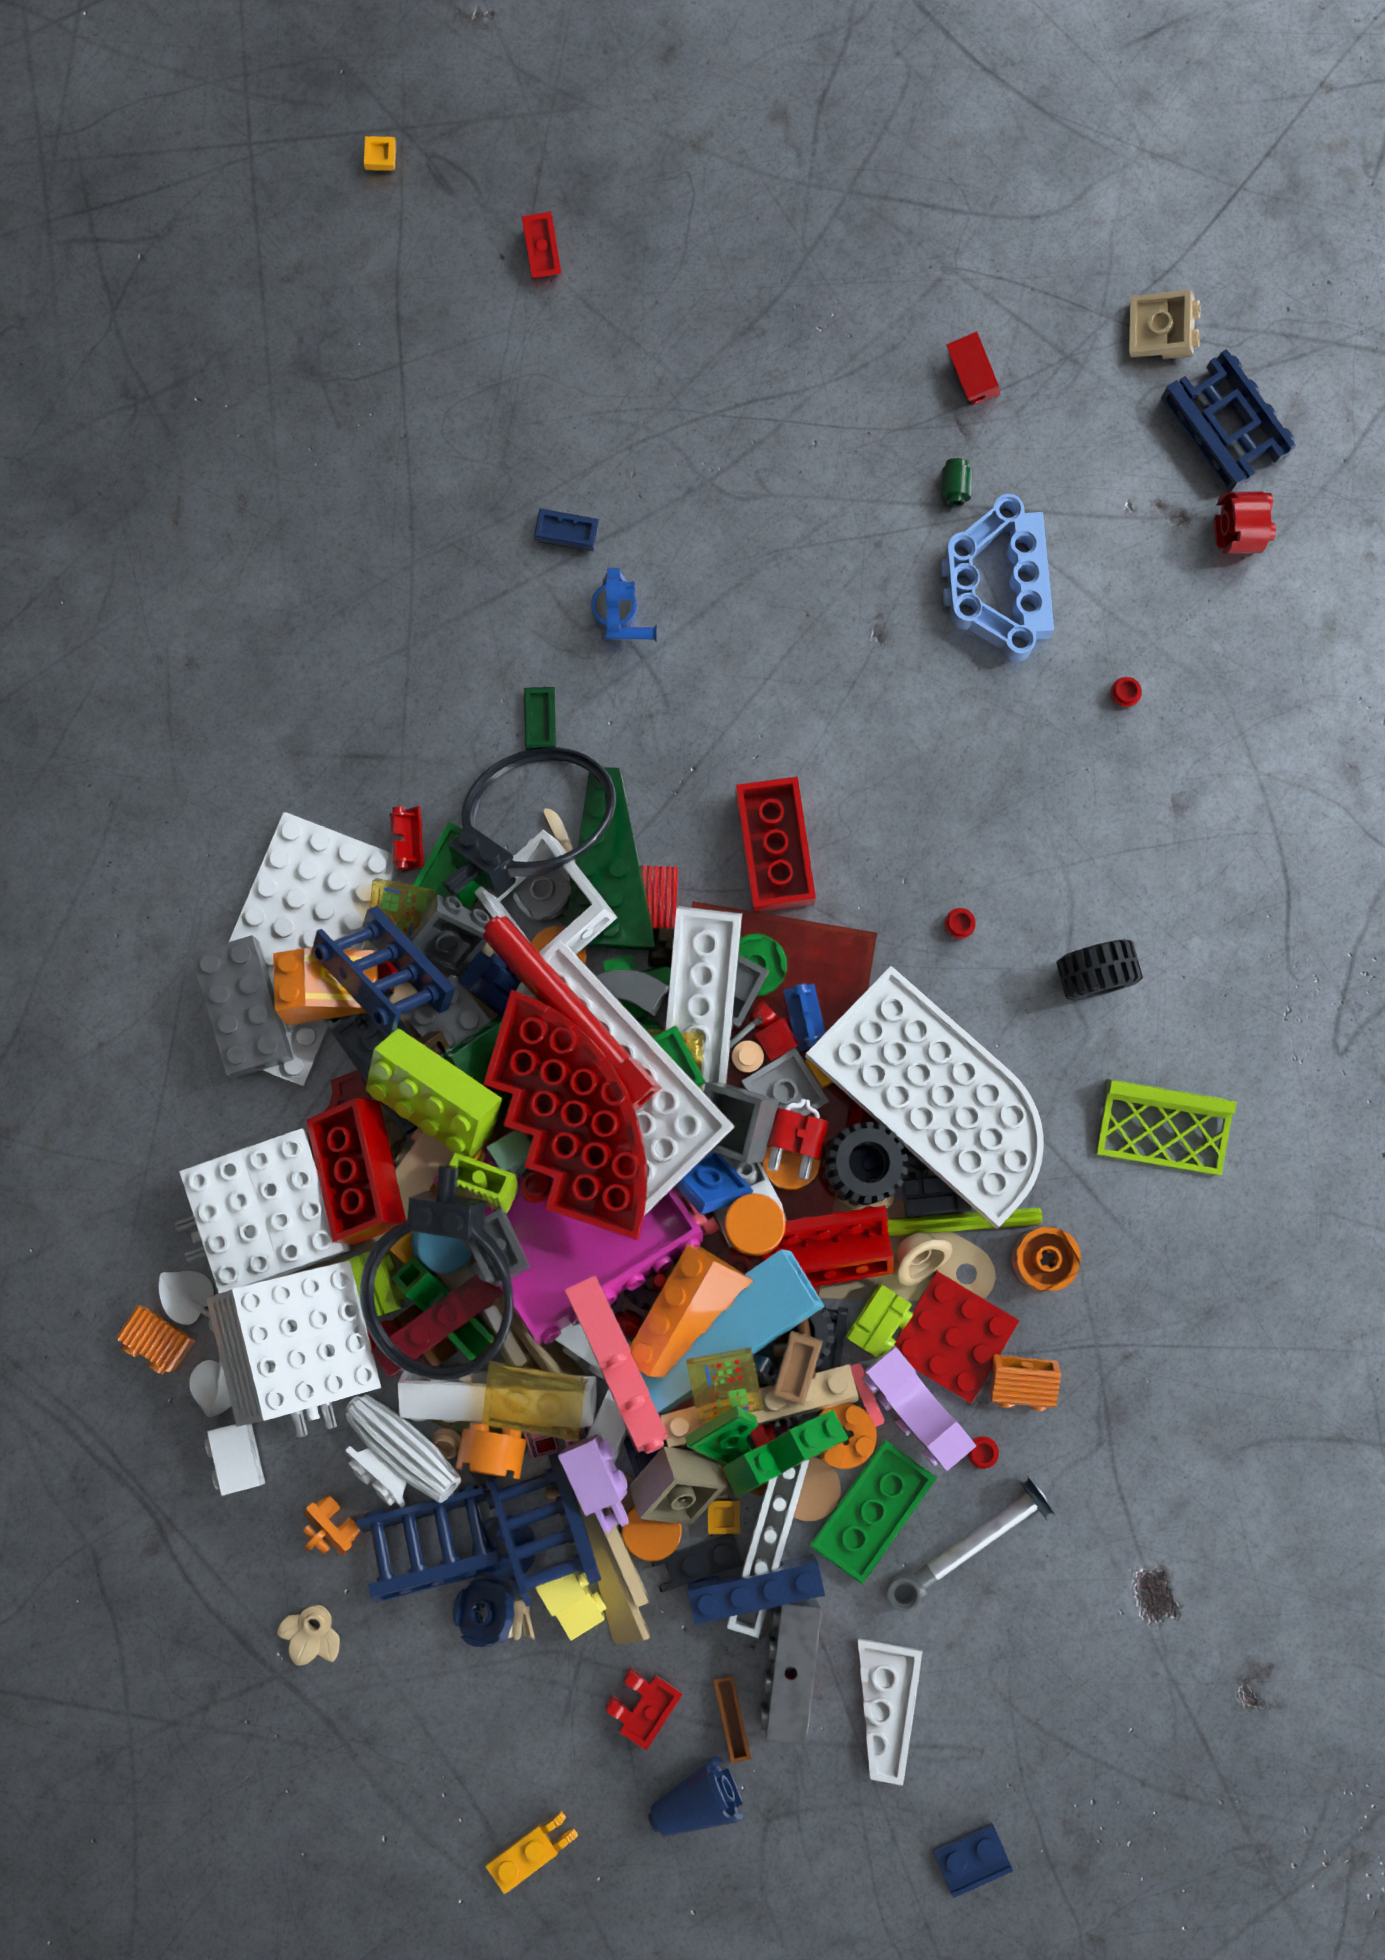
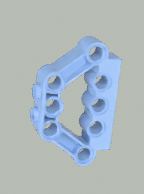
(987, 622)

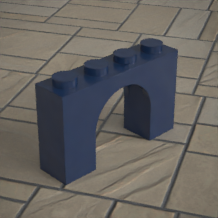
(722, 1598)

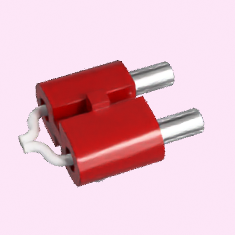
(797, 1135)

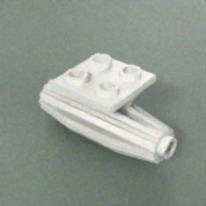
(396, 1454)

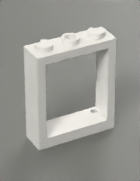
(583, 928)

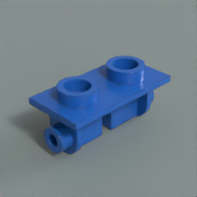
(804, 1015)

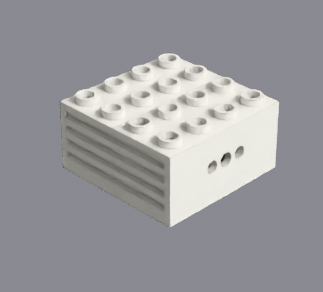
(259, 1212)
(293, 1345)

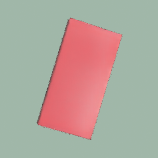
(866, 1394)

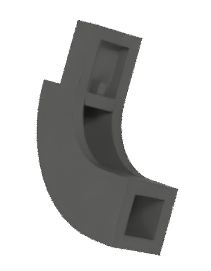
(636, 988)

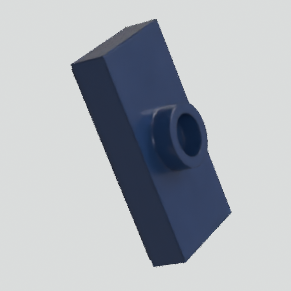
(566, 529)

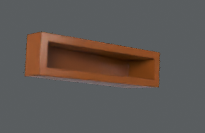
(732, 1719)

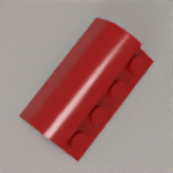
(840, 1245)

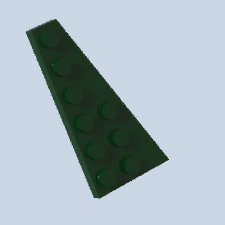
(613, 870)

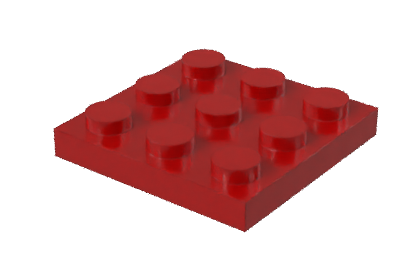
(954, 1336)

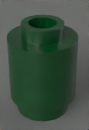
(956, 482)

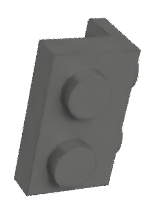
(501, 1230)

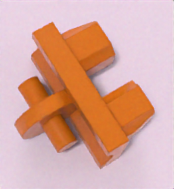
(319, 1517)

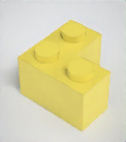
(573, 1603)

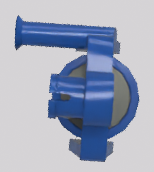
(616, 609)

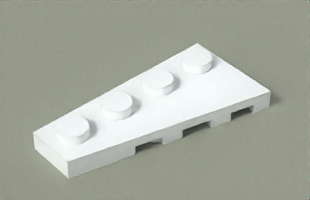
(889, 1695)

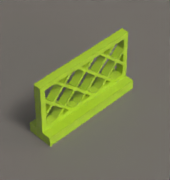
(1168, 1099)

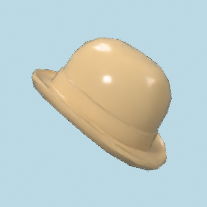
(921, 1257)

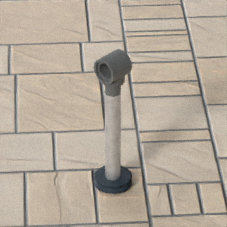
(968, 1546)

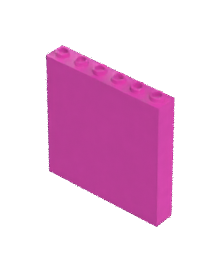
(571, 1251)

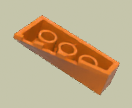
(685, 1308)

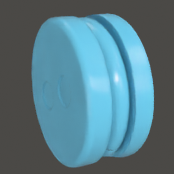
(439, 1252)

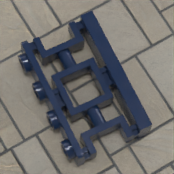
(1208, 433)

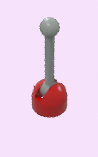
(761, 1016)

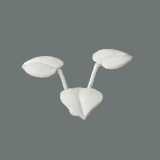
(183, 1299)

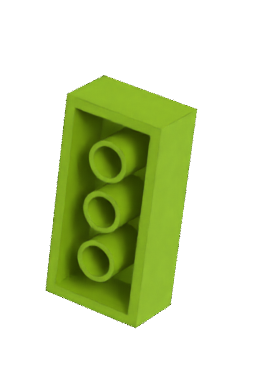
(432, 1094)

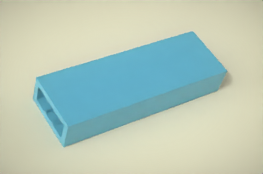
(761, 1314)

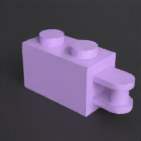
(596, 1480)

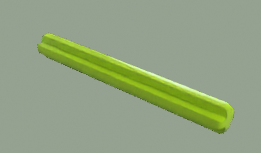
(959, 1222)

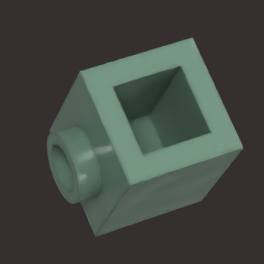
(511, 1153)

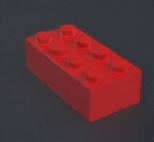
(775, 844)
(356, 1171)

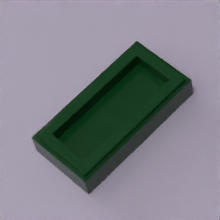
(539, 717)

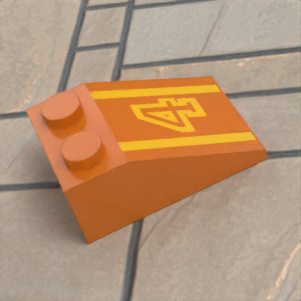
(307, 989)

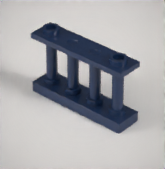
(394, 948)
(573, 1533)
(451, 1568)

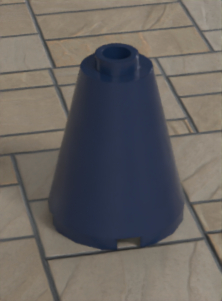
(698, 1802)

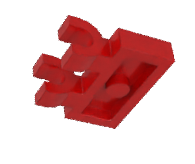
(650, 1710)

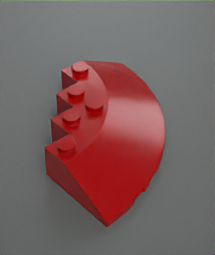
(577, 1116)

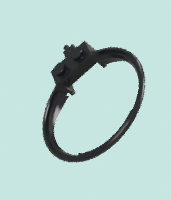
(490, 864)
(444, 1216)

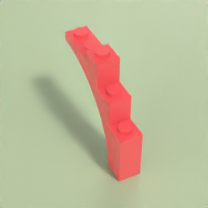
(617, 1365)

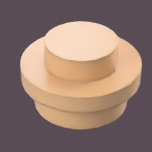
(747, 1056)
(447, 1442)

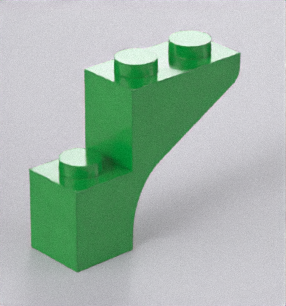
(427, 1289)
(784, 1452)

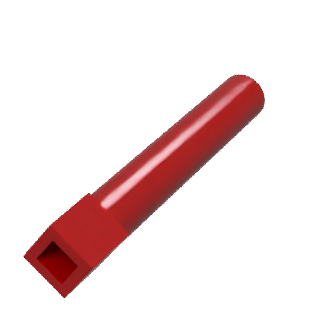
(553, 991)

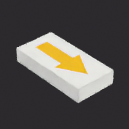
(510, 1349)

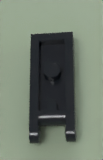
(700, 1561)

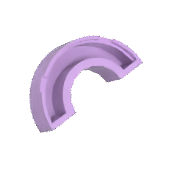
(917, 1409)

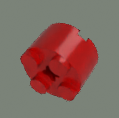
(1244, 522)

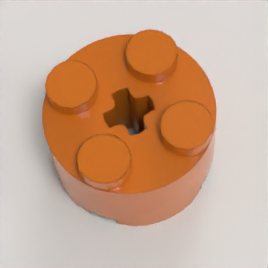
(1063, 1265)
(859, 1443)
(491, 1452)

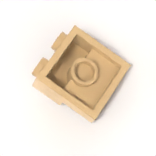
(1164, 324)

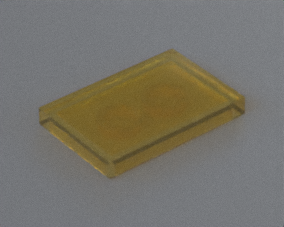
(534, 1401)

